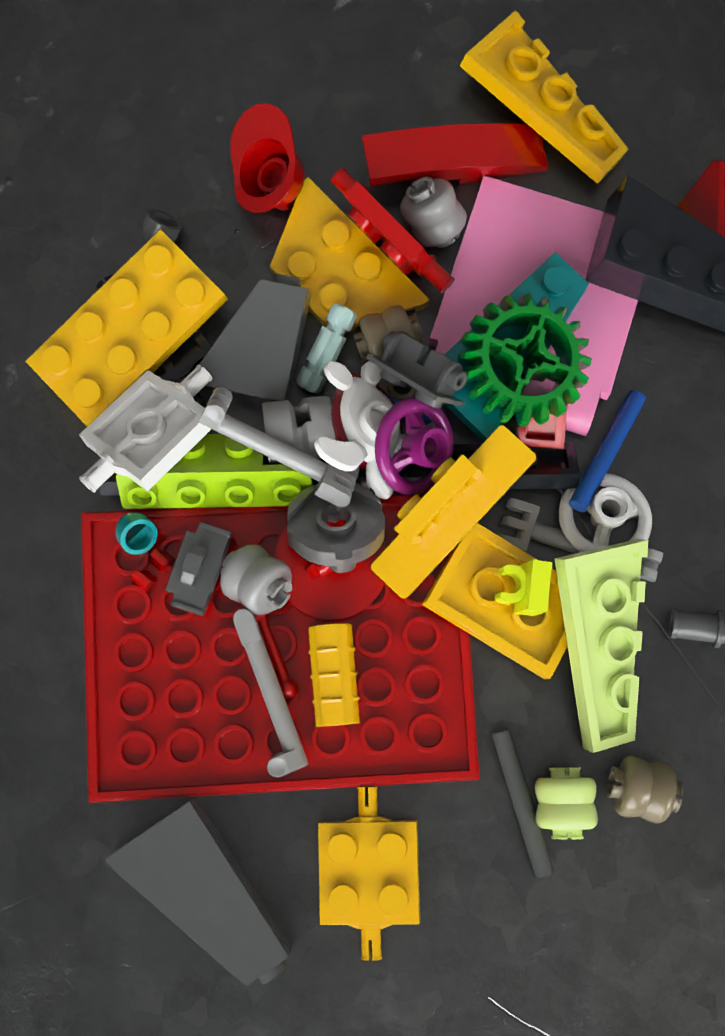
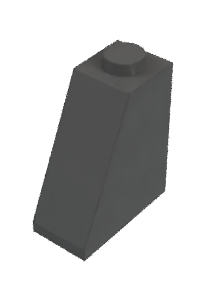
(262, 341)

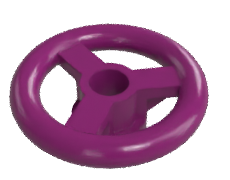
(419, 446)

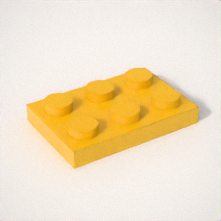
(466, 598)

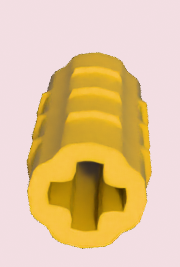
(333, 675)

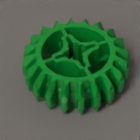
(561, 369)

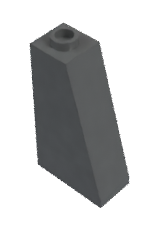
(203, 890)

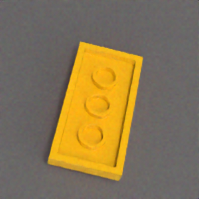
(126, 328)

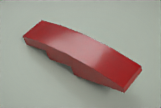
(454, 153)

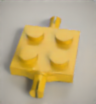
(369, 872)

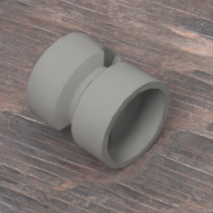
(299, 424)

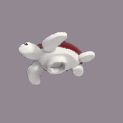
(355, 417)

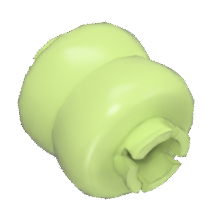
(566, 803)

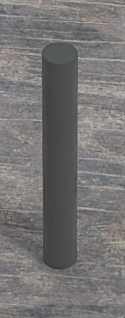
(522, 803)

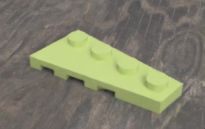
(600, 617)

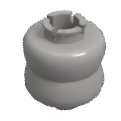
(433, 212)
(256, 579)

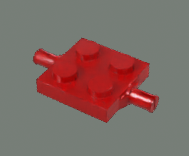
(398, 242)

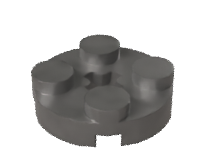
(336, 546)

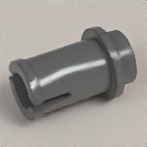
(698, 626)

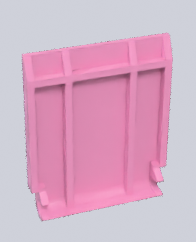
(503, 244)

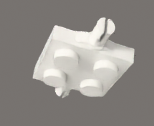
(146, 429)

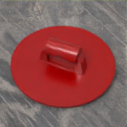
(325, 592)

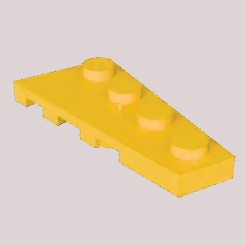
(531, 87)

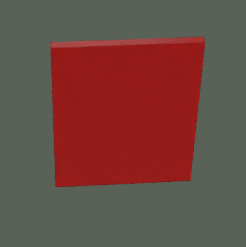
(181, 706)

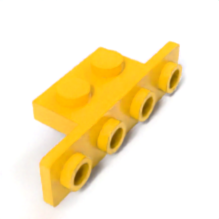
(450, 509)

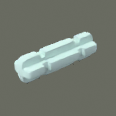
(326, 348)

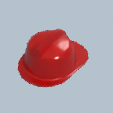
(265, 160)

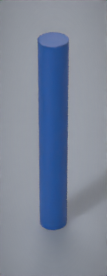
(607, 451)

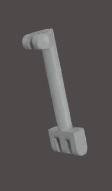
(333, 484)
(529, 529)
(293, 754)

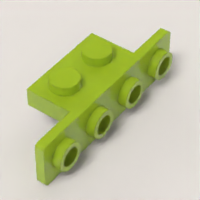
(217, 475)

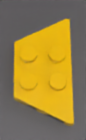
(339, 261)

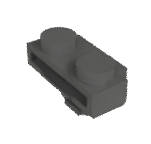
(198, 568)

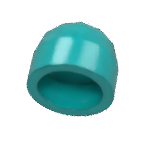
(136, 533)

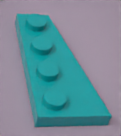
(552, 280)

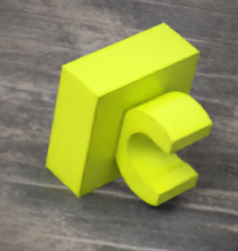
(531, 588)

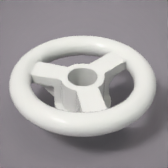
(619, 498)

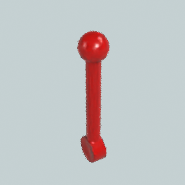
(287, 686)

